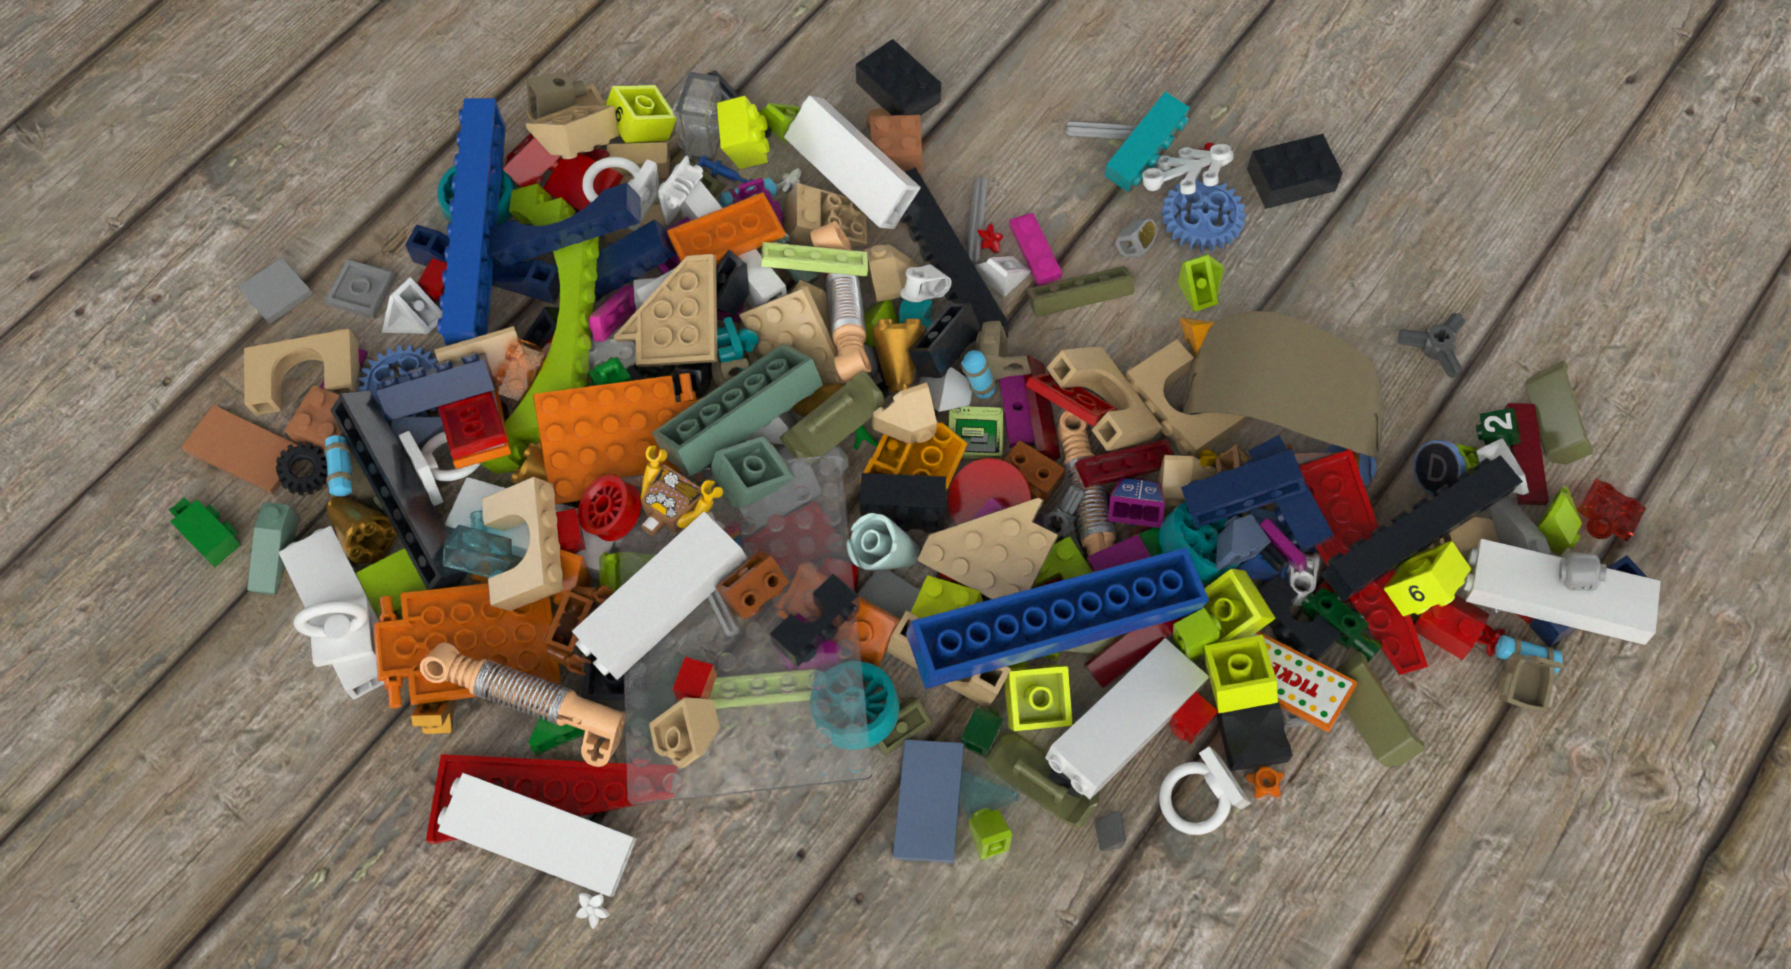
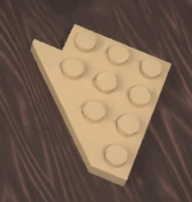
(678, 318)
(798, 324)
(994, 552)

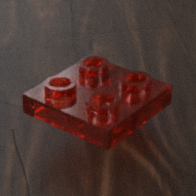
(1608, 504)

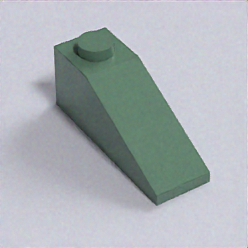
(272, 533)

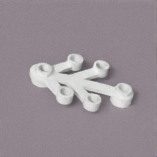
(1217, 157)

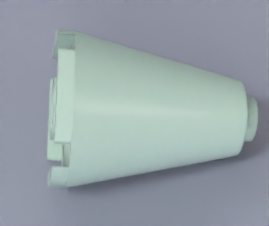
(881, 544)

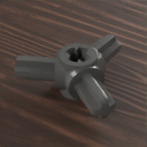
(1437, 343)
(1066, 512)

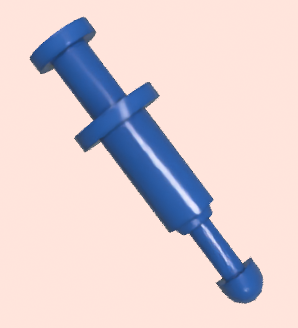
(718, 168)

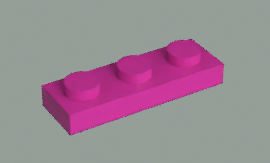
(1035, 249)
(613, 313)

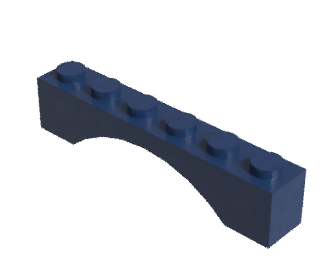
(610, 211)
(527, 278)

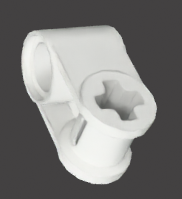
(925, 284)
(1305, 579)

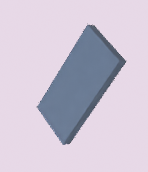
(929, 801)

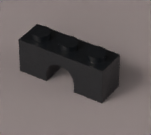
(1310, 638)
(800, 639)

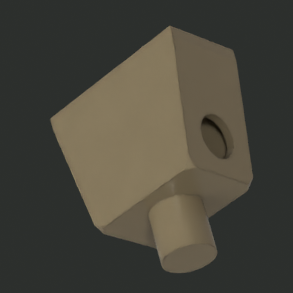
(552, 93)

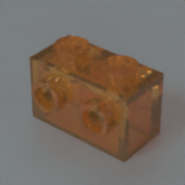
(520, 369)

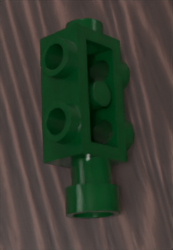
(1343, 619)

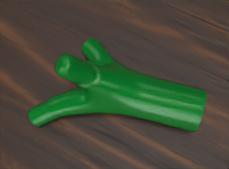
(862, 434)

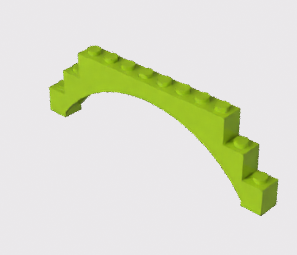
(568, 355)

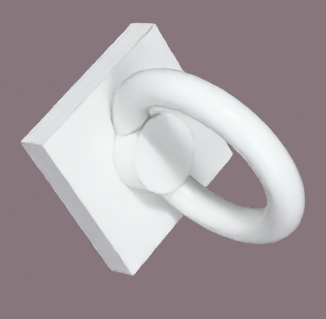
(644, 182)
(426, 466)
(337, 630)
(1219, 780)

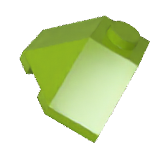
(1561, 522)

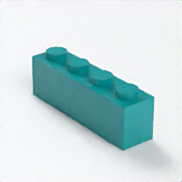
(1147, 141)

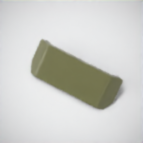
(1558, 415)
(834, 418)
(1377, 716)
(1029, 771)

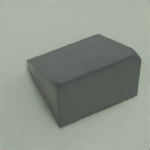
(1111, 832)

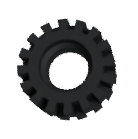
(297, 453)

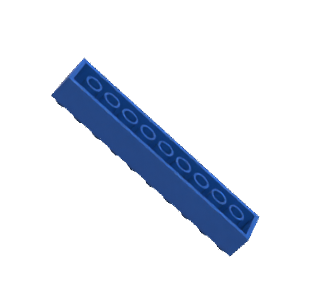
(473, 213)
(1055, 617)

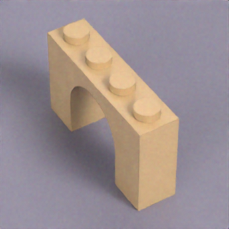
(639, 154)
(268, 364)
(1095, 370)
(1188, 431)
(540, 569)
(979, 688)

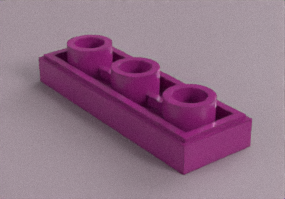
(1017, 422)

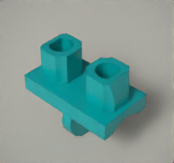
(738, 342)

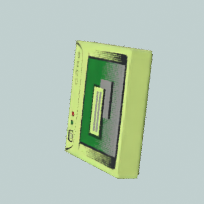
(980, 429)

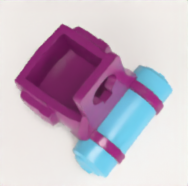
(750, 188)

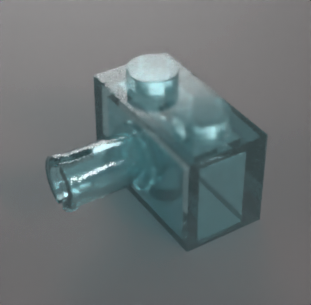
(477, 549)

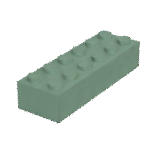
(738, 408)

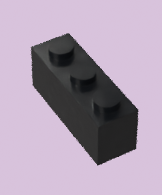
(945, 340)

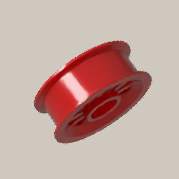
(609, 508)

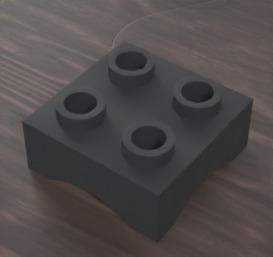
(1254, 737)

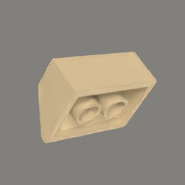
(575, 129)
(492, 344)

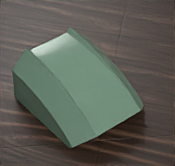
(750, 471)

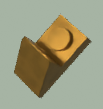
(434, 717)

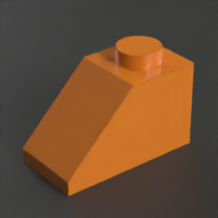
(574, 573)

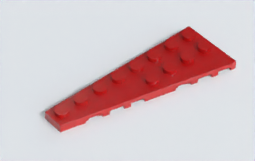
(1347, 509)
(558, 783)

